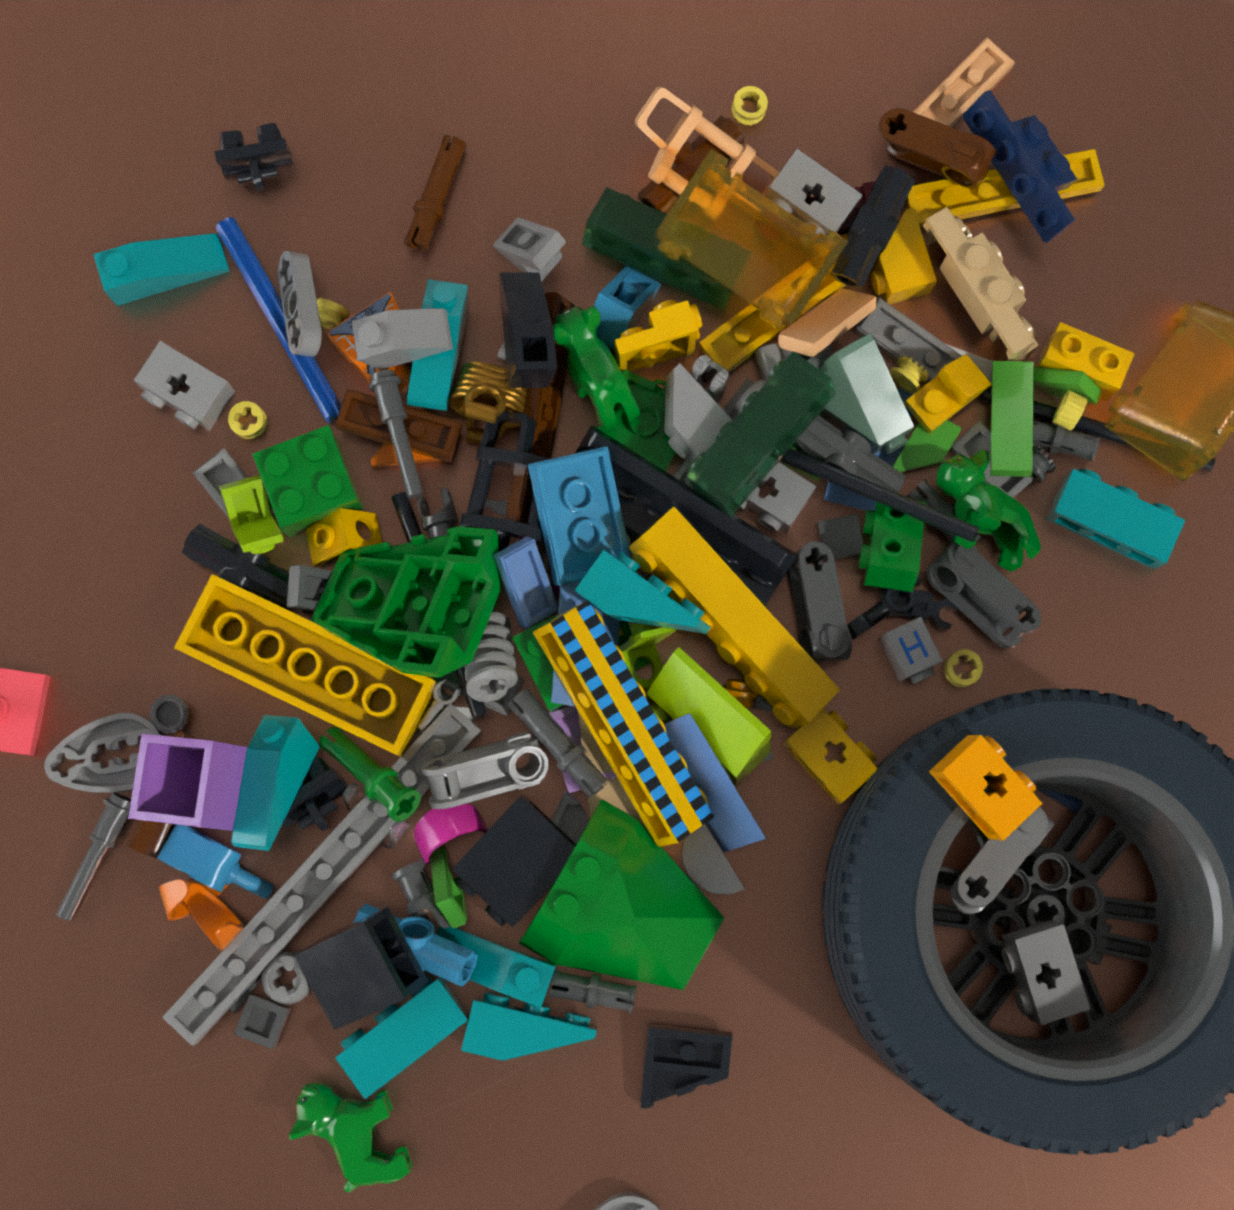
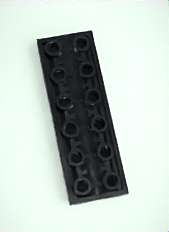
(650, 492)

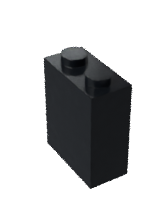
(515, 862)
(361, 968)

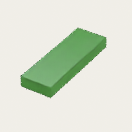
(1011, 419)

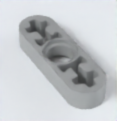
(299, 304)

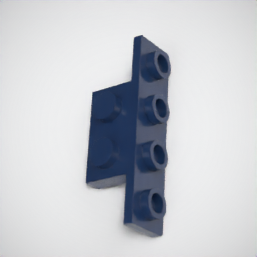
(1026, 163)

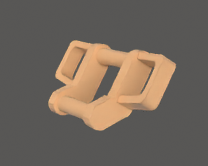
(693, 120)

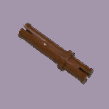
(429, 208)

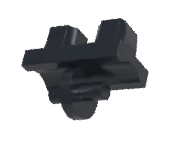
(255, 160)
(316, 797)

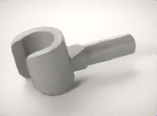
(440, 699)

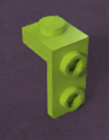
(250, 515)

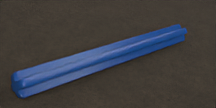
(273, 310)

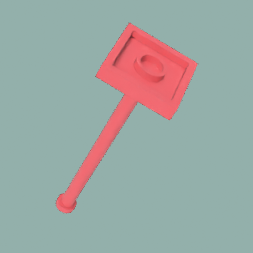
(21, 710)

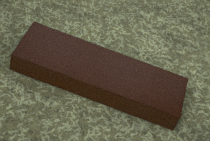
(426, 431)

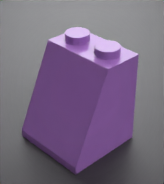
(187, 782)

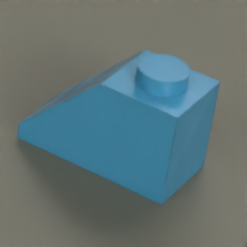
(623, 303)

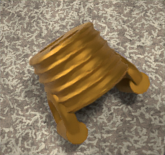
(483, 395)

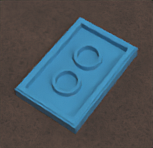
(578, 511)

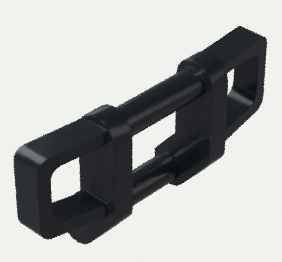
(488, 458)

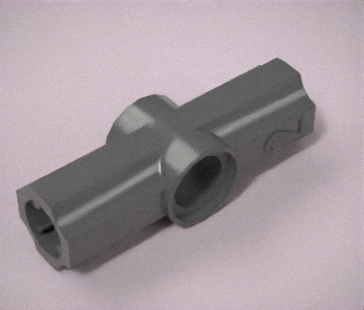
(848, 452)

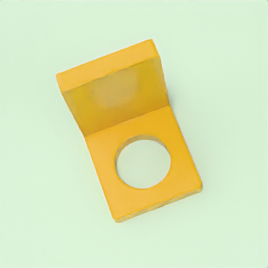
(339, 533)

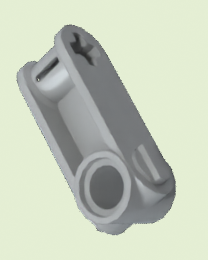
(485, 771)
(997, 863)

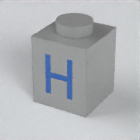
(911, 651)

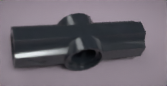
(872, 227)
(242, 569)

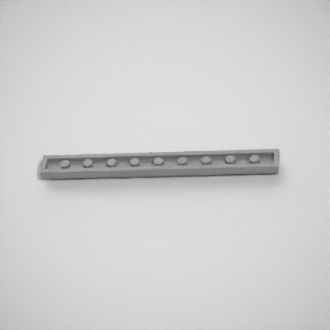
(310, 886)

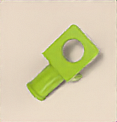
(643, 645)

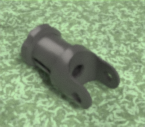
(441, 521)
(419, 892)

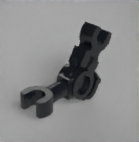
(906, 604)

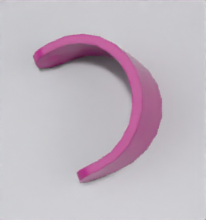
(445, 824)

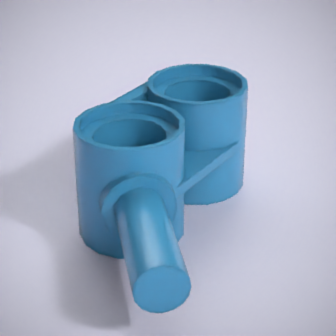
(209, 861)

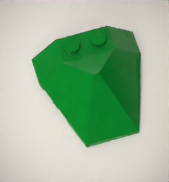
(415, 601)
(623, 907)

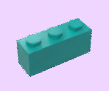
(1115, 518)
(401, 1036)

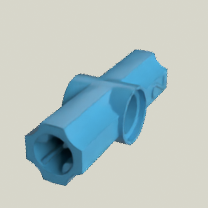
(432, 951)

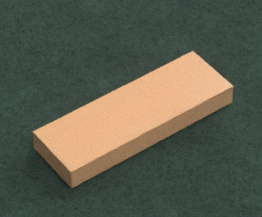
(966, 84)
(827, 322)

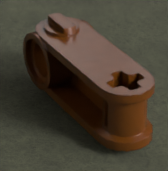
(936, 147)

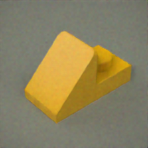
(947, 393)

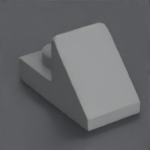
(531, 246)

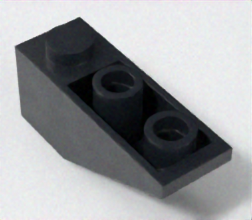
(527, 331)

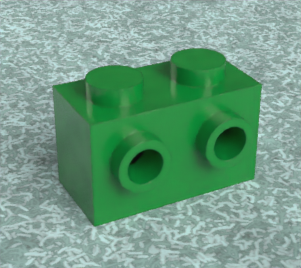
(893, 548)

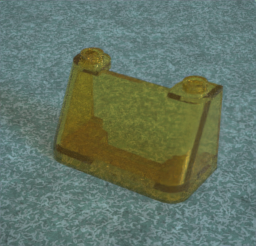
(748, 242)
(1186, 397)

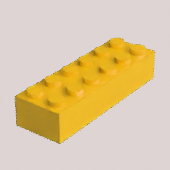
(305, 666)

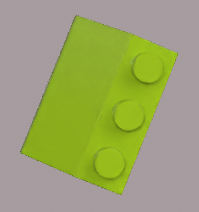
(729, 727)

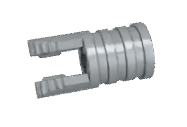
(705, 370)

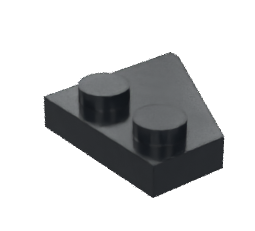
(682, 1060)

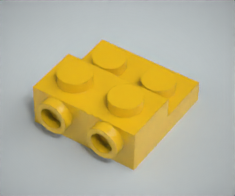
(669, 336)

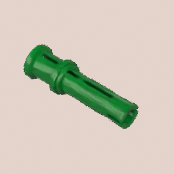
(379, 782)

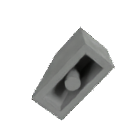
(401, 336)
(690, 414)

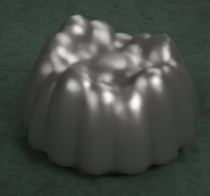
(169, 713)

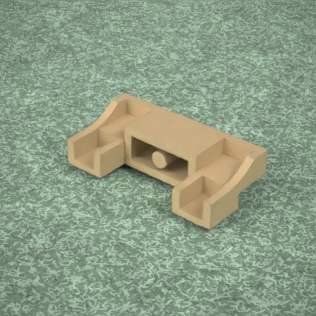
(983, 283)

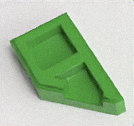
(1060, 381)
(927, 449)
(447, 893)

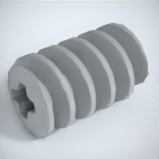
(493, 663)

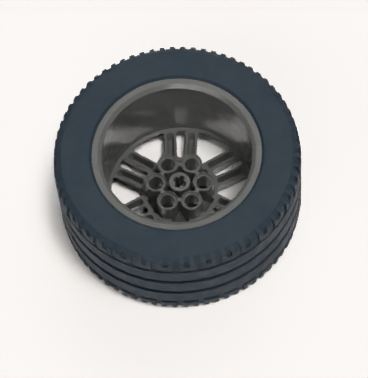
(1132, 1069)

